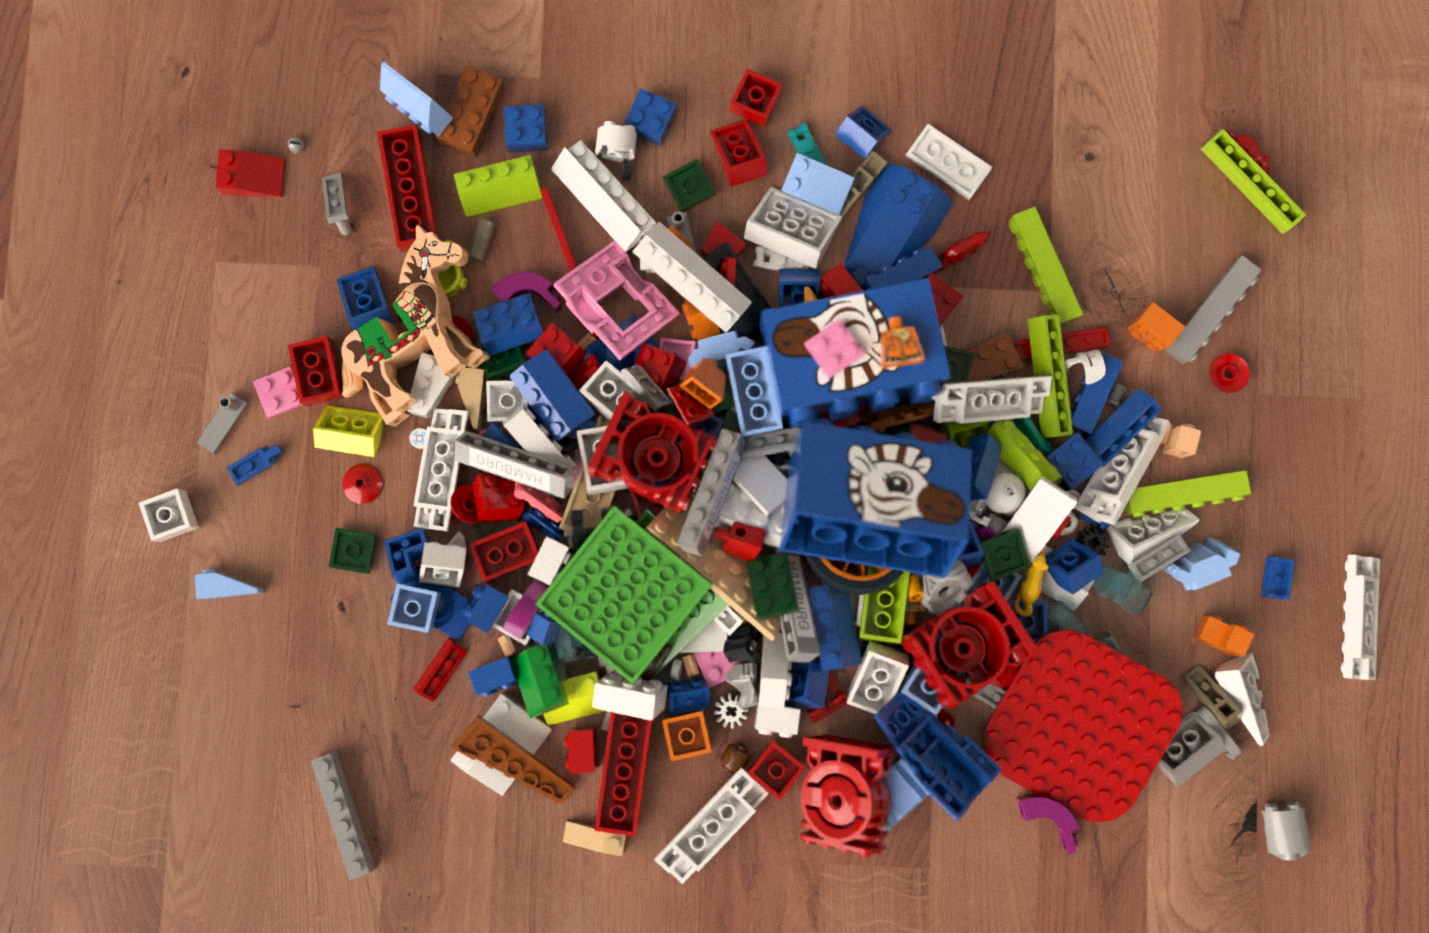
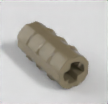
(481, 240)

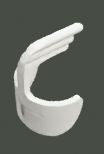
(1092, 373)

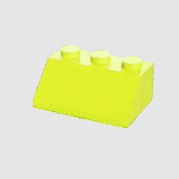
(348, 430)
(580, 697)

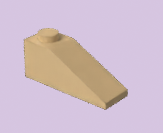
(472, 389)
(586, 837)

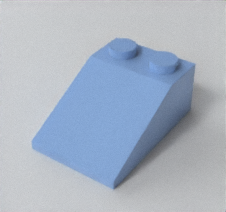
(818, 184)

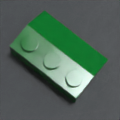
(539, 680)

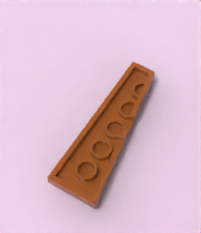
(994, 359)
(898, 415)
(499, 751)

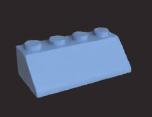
(413, 101)
(753, 391)

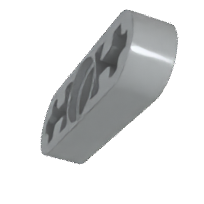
(1232, 749)

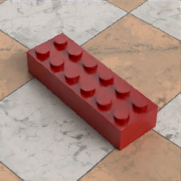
(407, 183)
(623, 774)

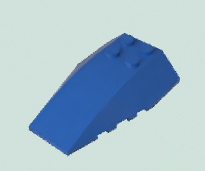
(895, 219)
(943, 761)

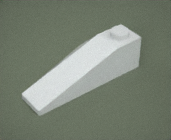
(1141, 536)
(1238, 681)

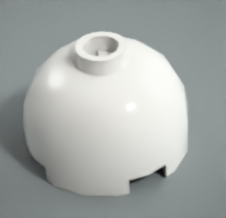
(1006, 493)

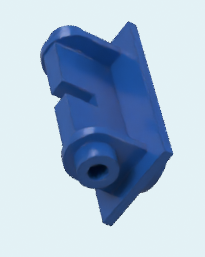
(549, 526)

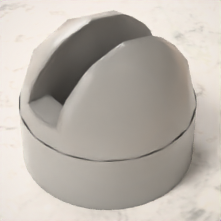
(295, 148)

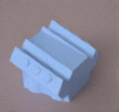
(718, 346)
(1203, 564)
(905, 793)

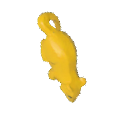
(1031, 587)

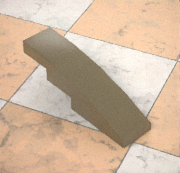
(864, 177)

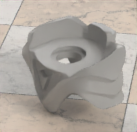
(946, 592)
(746, 680)

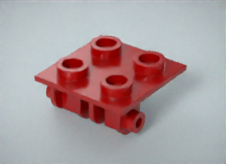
(689, 407)
(834, 701)

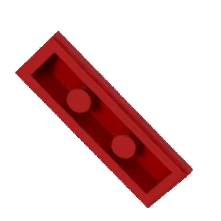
(440, 670)

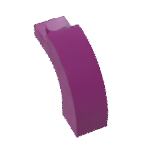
(526, 282)
(524, 611)
(1036, 807)

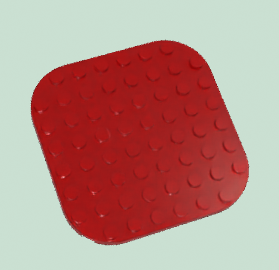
(1083, 725)

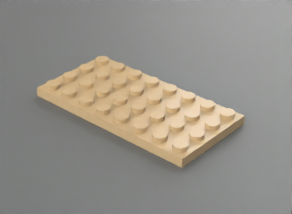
(721, 569)

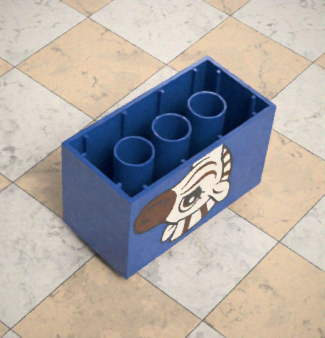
(803, 386)
(877, 499)

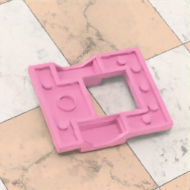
(599, 278)

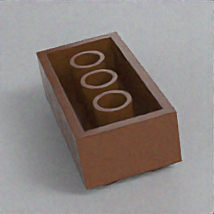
(472, 111)

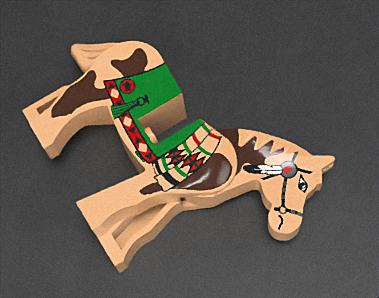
(377, 348)

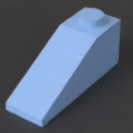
(219, 585)

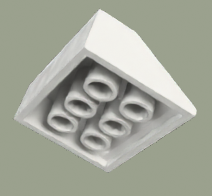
(792, 227)
(515, 722)

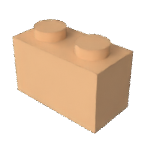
(1182, 441)

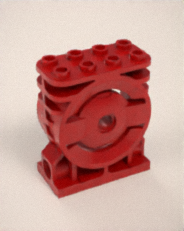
(694, 446)
(997, 631)
(822, 794)

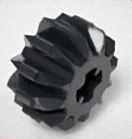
(1096, 536)

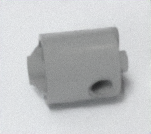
(1286, 830)

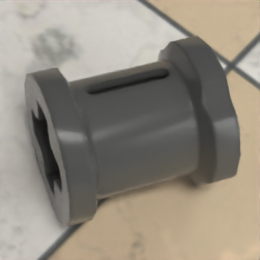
(1116, 395)

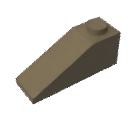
(1213, 697)

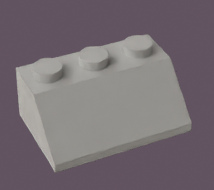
(1190, 749)

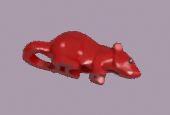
(1250, 146)
(959, 250)

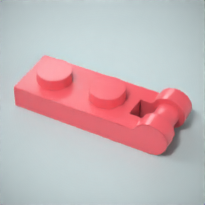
(539, 499)

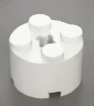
(616, 142)

